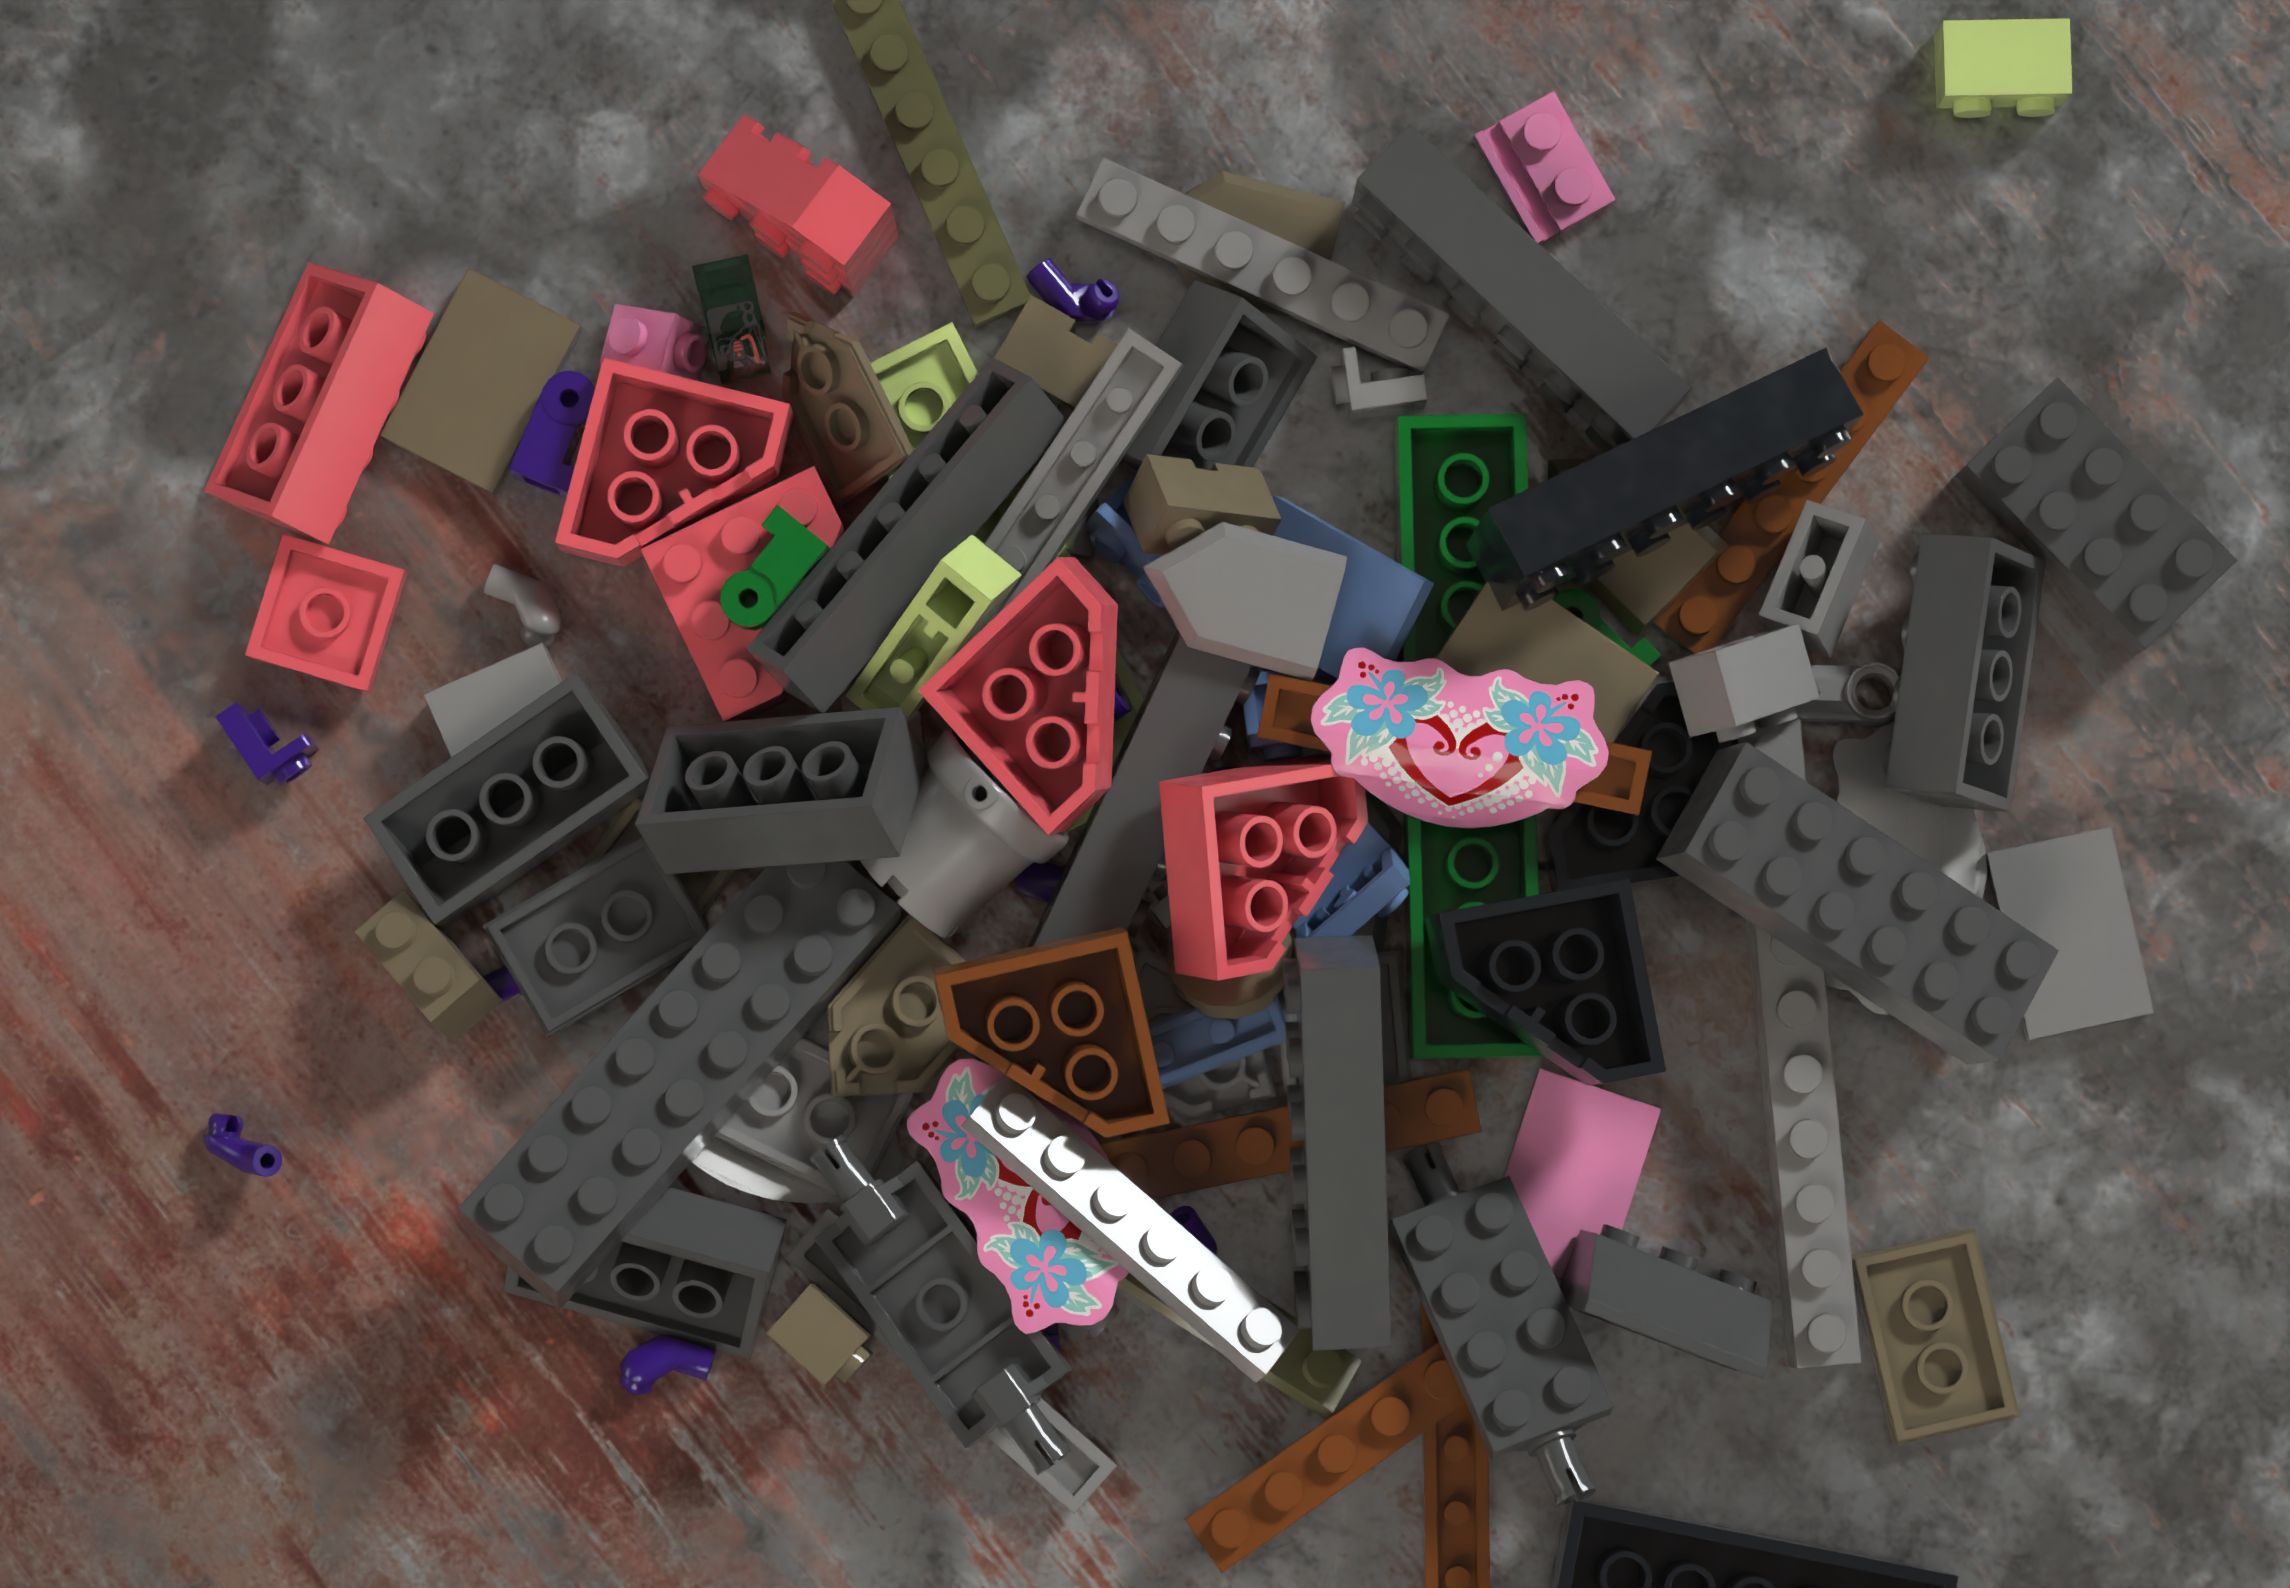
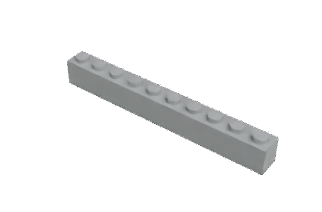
(1802, 1129)

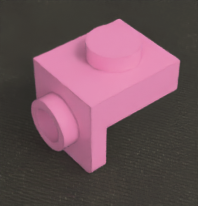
(656, 341)

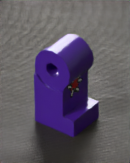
(554, 433)

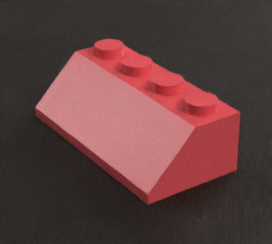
(319, 402)

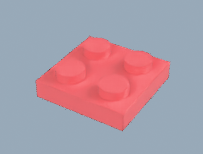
(326, 613)

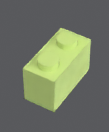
(2003, 66)

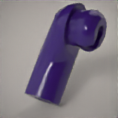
(1079, 301)
(245, 1155)

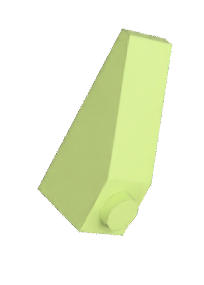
(935, 626)

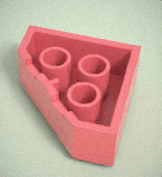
(812, 211)
(663, 458)
(699, 560)
(1040, 694)
(1251, 857)

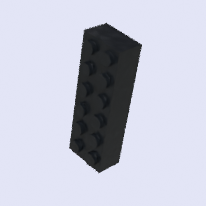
(1665, 481)
(1642, 1549)

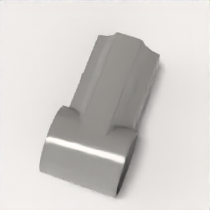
(1838, 695)

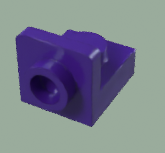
(254, 739)

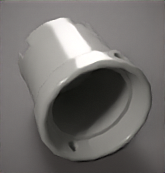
(961, 840)

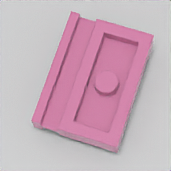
(1544, 169)

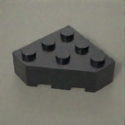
(1608, 845)
(1558, 976)

